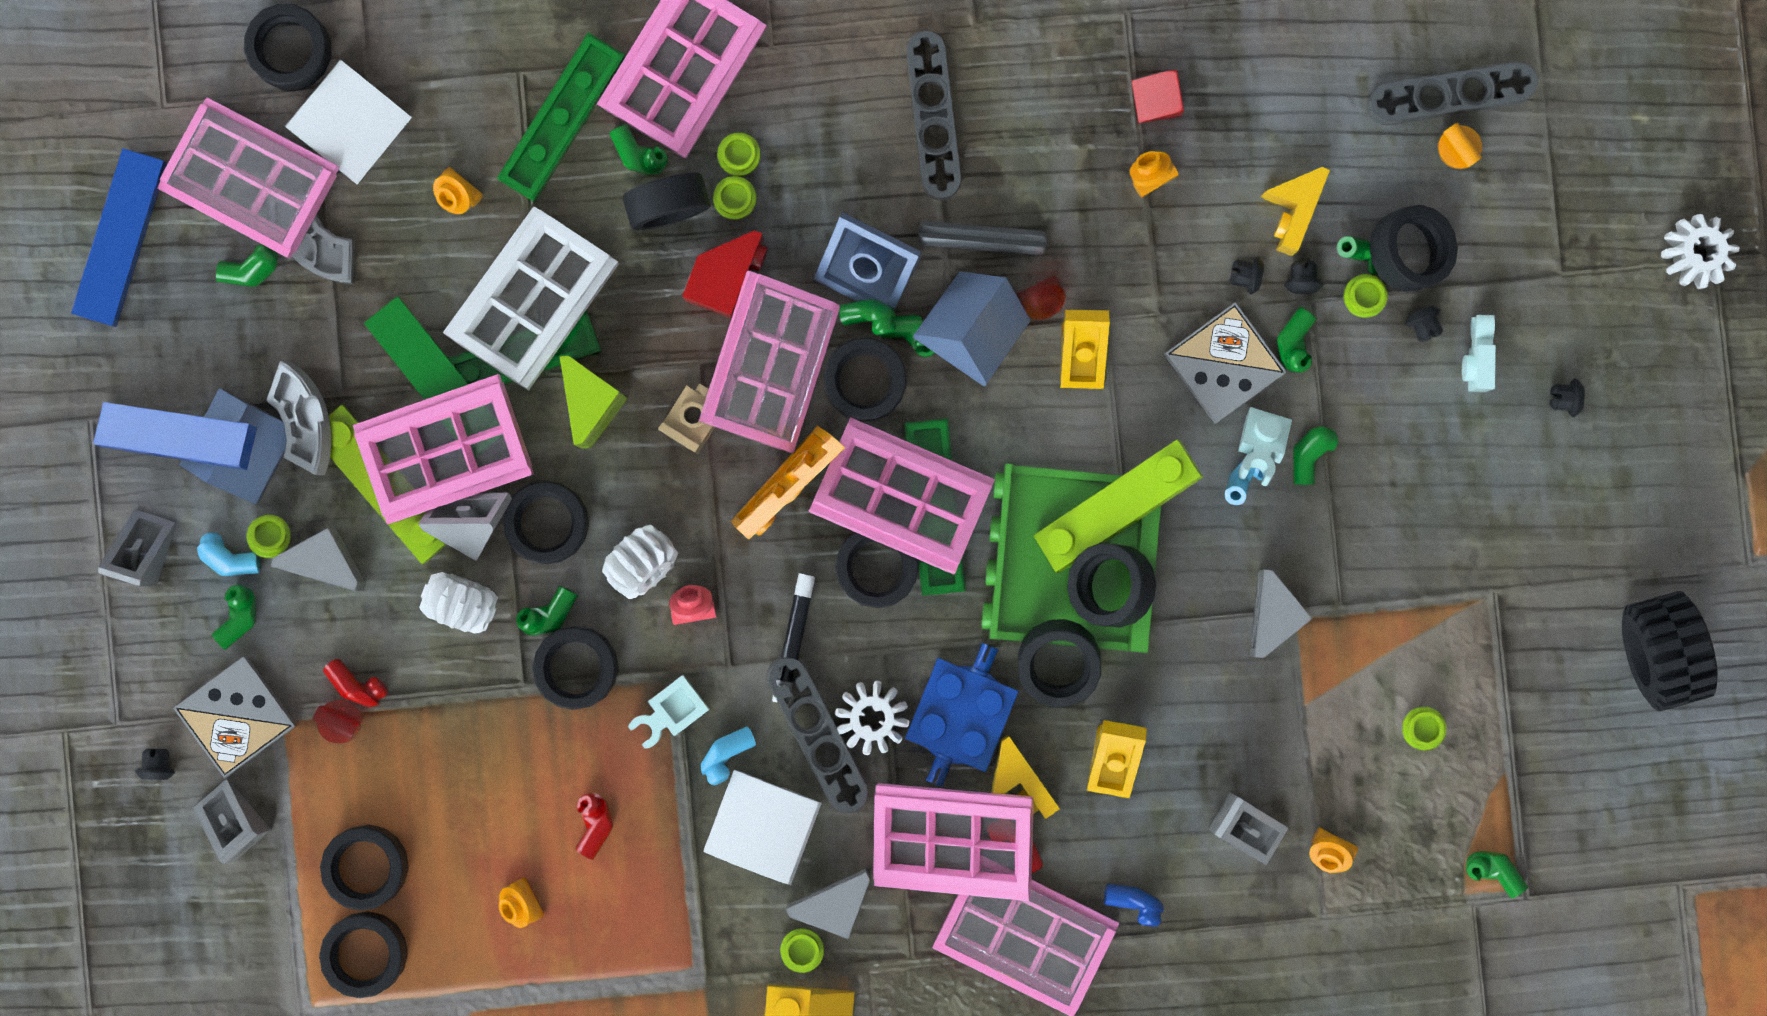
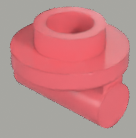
(691, 605)

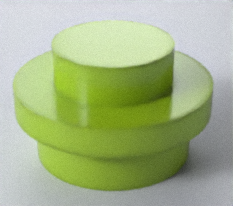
(739, 154)
(734, 198)
(1365, 296)
(268, 536)
(1424, 728)
(802, 950)

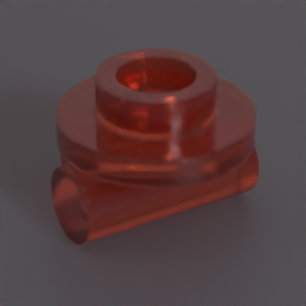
(1043, 298)
(338, 721)

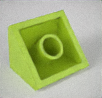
(589, 402)

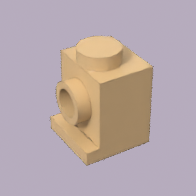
(675, 425)

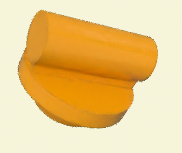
(1460, 146)
(1152, 171)
(455, 192)
(1331, 852)
(519, 904)

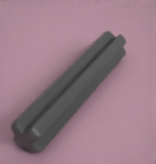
(982, 238)

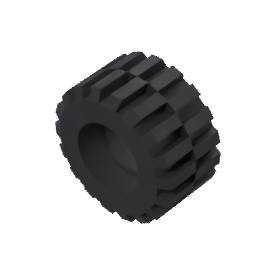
(1669, 651)

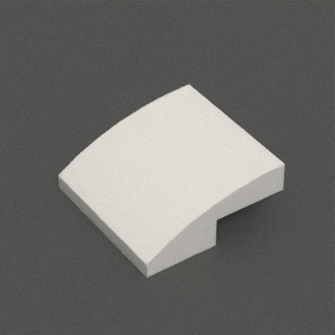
(348, 121)
(762, 827)

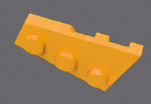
(787, 482)

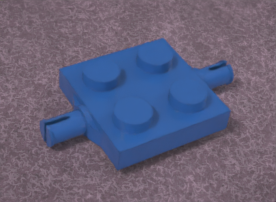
(962, 715)

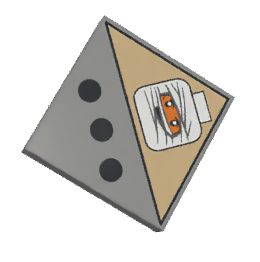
(1225, 363)
(235, 716)

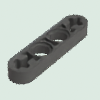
(1452, 96)
(936, 115)
(813, 736)

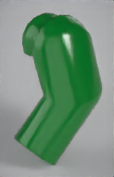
(251, 271)
(906, 327)
(548, 617)

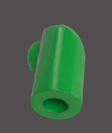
(637, 157)
(1356, 249)
(869, 310)
(1291, 342)
(1308, 450)
(241, 616)
(1496, 867)

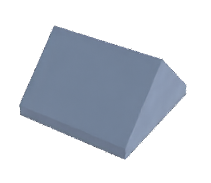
(866, 263)
(974, 324)
(265, 455)

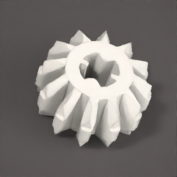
(1694, 265)
(639, 561)
(458, 602)
(865, 731)

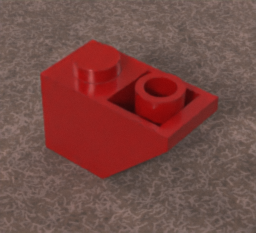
(721, 272)

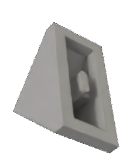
(467, 522)
(139, 550)
(323, 559)
(1275, 614)
(230, 822)
(1248, 828)
(833, 906)

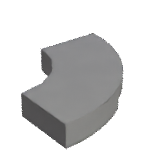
(327, 254)
(303, 416)

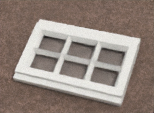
(531, 298)

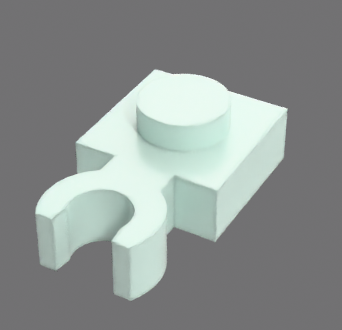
(1479, 365)
(1264, 442)
(674, 708)

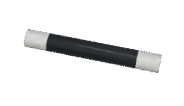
(796, 628)

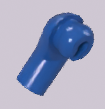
(1135, 898)

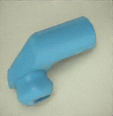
(1237, 488)
(222, 561)
(721, 751)

